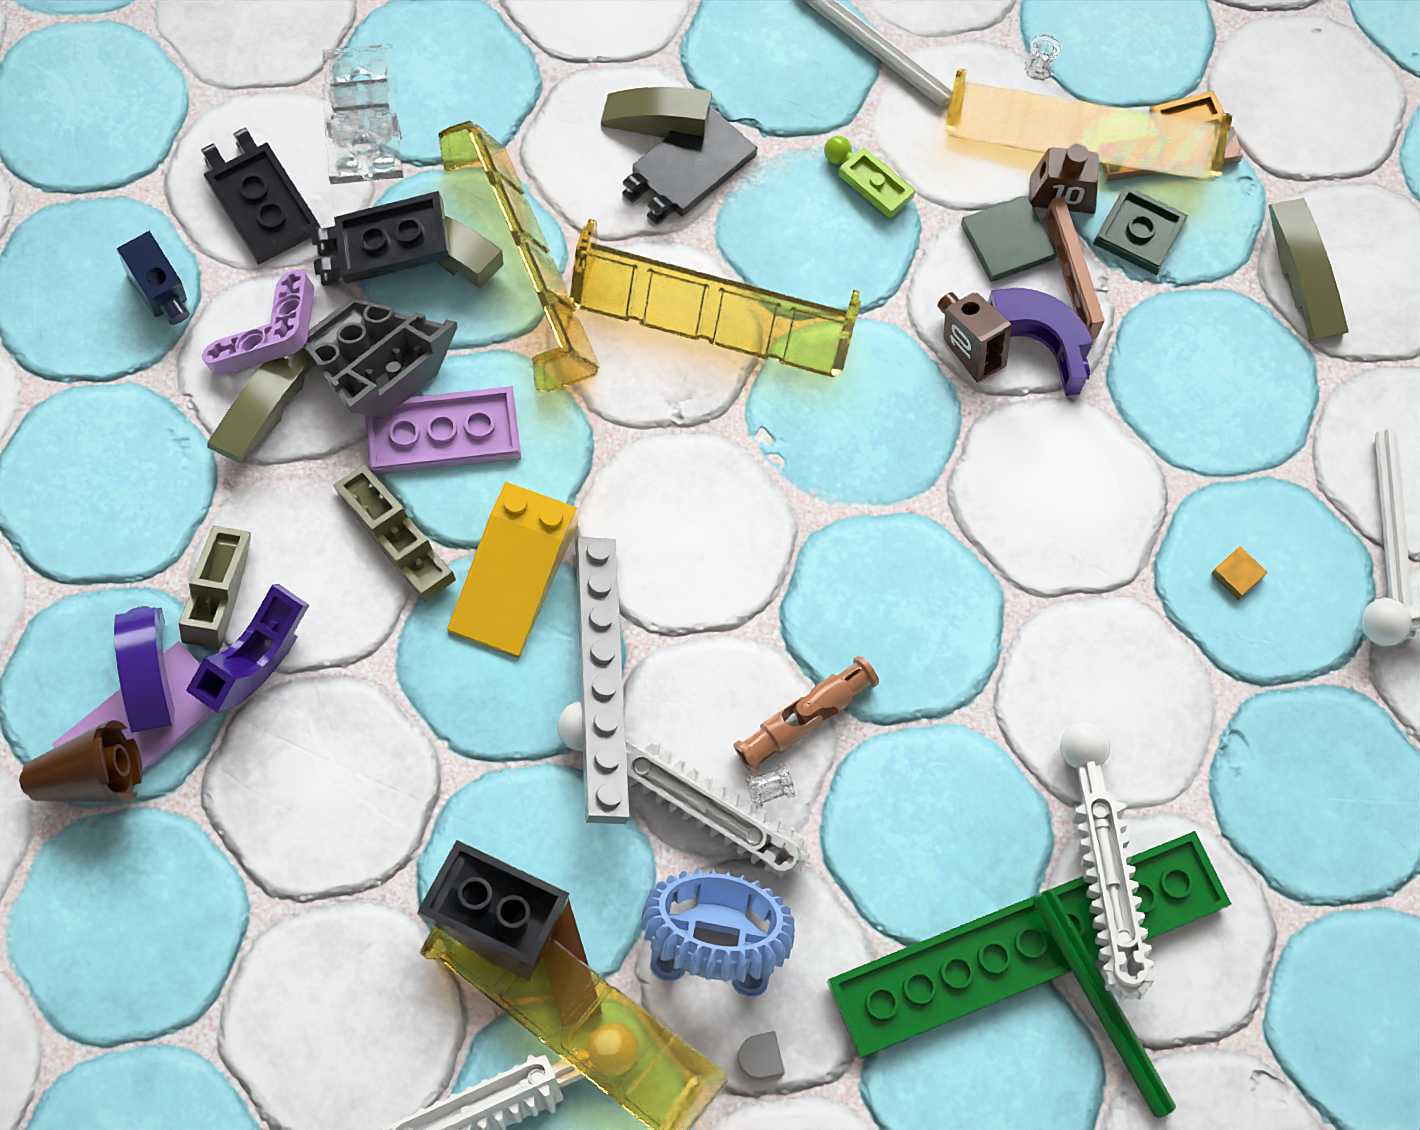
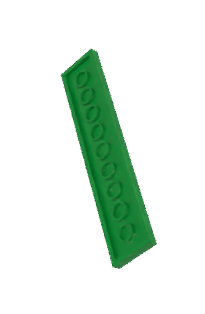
(1011, 950)

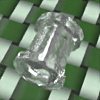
(1044, 63)
(780, 776)

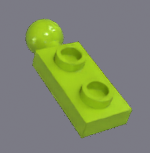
(869, 176)

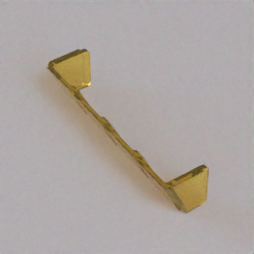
(1117, 134)
(711, 307)
(574, 358)
(596, 1032)

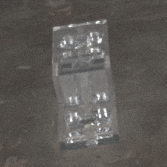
(361, 114)

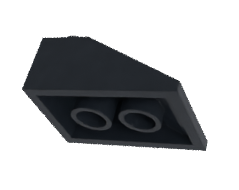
(494, 909)

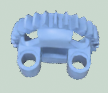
(720, 907)

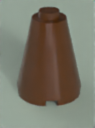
(86, 769)

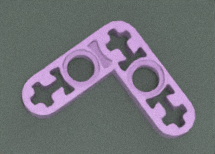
(273, 340)

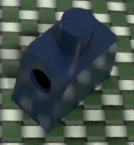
(154, 278)

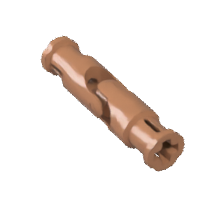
(823, 702)

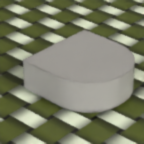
(760, 1056)

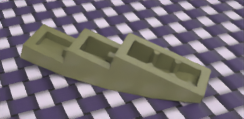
(1308, 267)
(260, 405)
(394, 532)

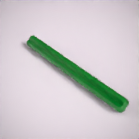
(1104, 1003)

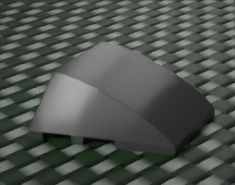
(377, 355)

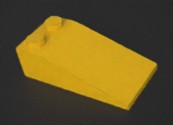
(513, 569)

